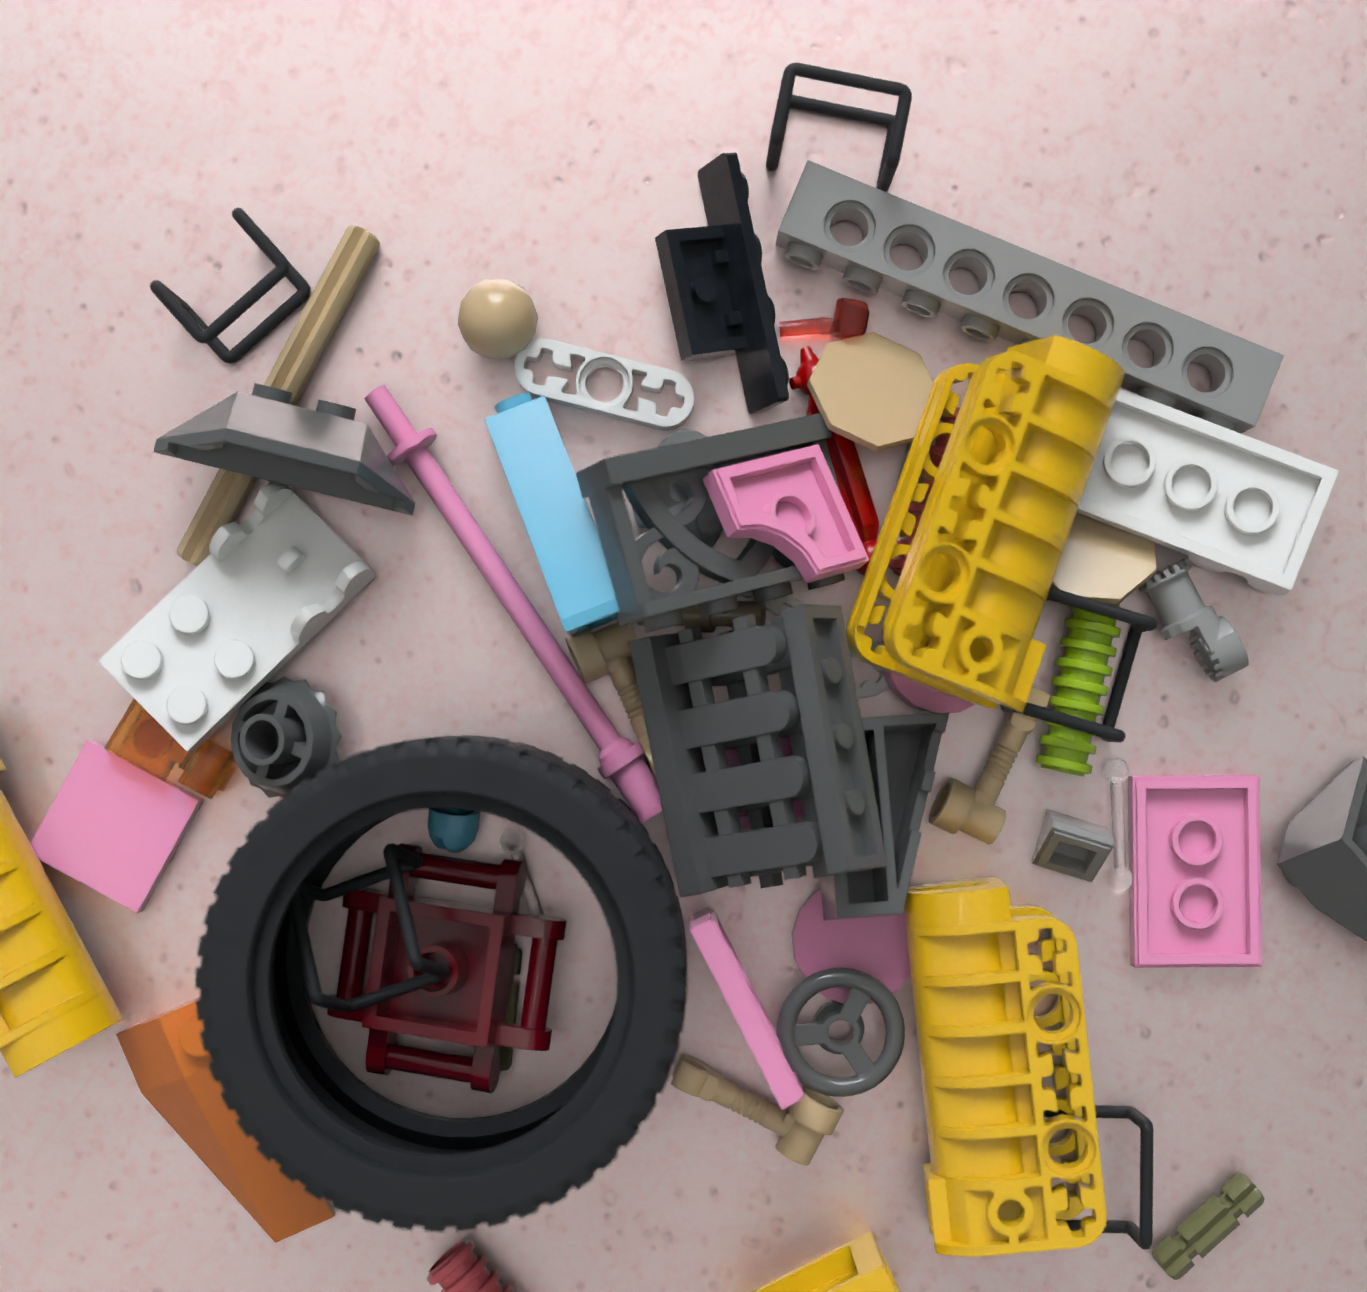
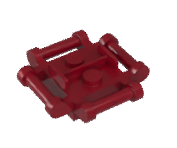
(481, 961)

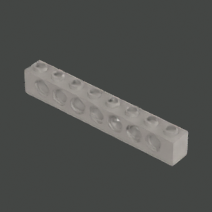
(1239, 368)

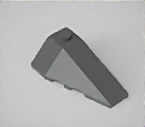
(1328, 850)

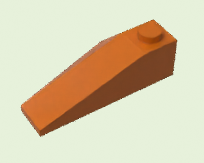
(178, 1083)

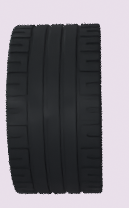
(333, 1126)

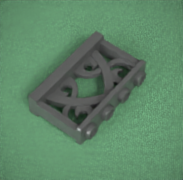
(646, 483)

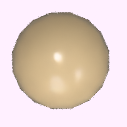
(497, 318)

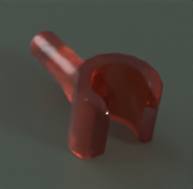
(848, 321)

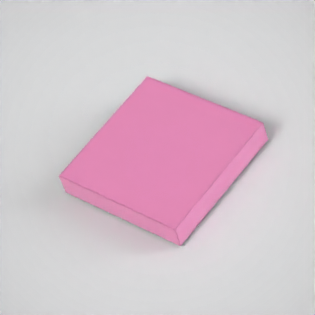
(114, 826)

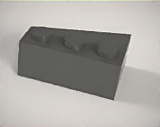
(902, 766)

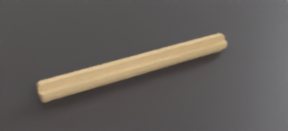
(290, 374)

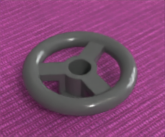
(862, 988)

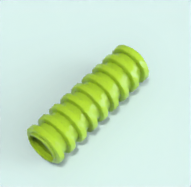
(1079, 690)

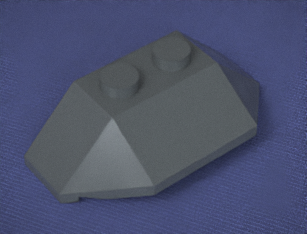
(292, 447)

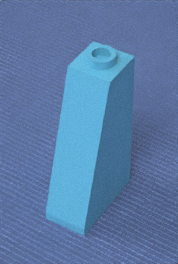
(554, 512)

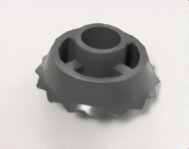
(284, 736)

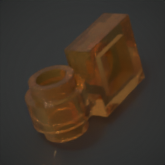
(154, 750)

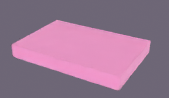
(1195, 871)
(745, 1006)

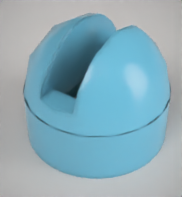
(453, 828)

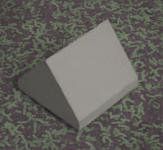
(1072, 846)

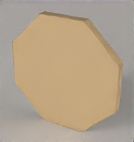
(871, 390)
(1103, 561)

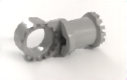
(1184, 611)

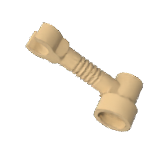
(609, 654)
(974, 808)
(799, 1125)

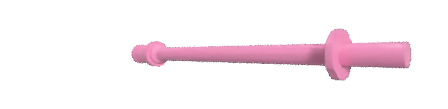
(617, 754)

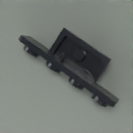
(720, 287)

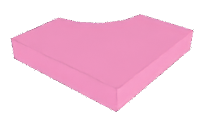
(792, 506)

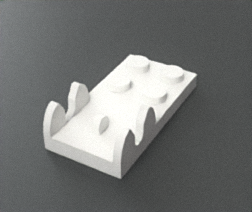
(1207, 492)
(237, 616)

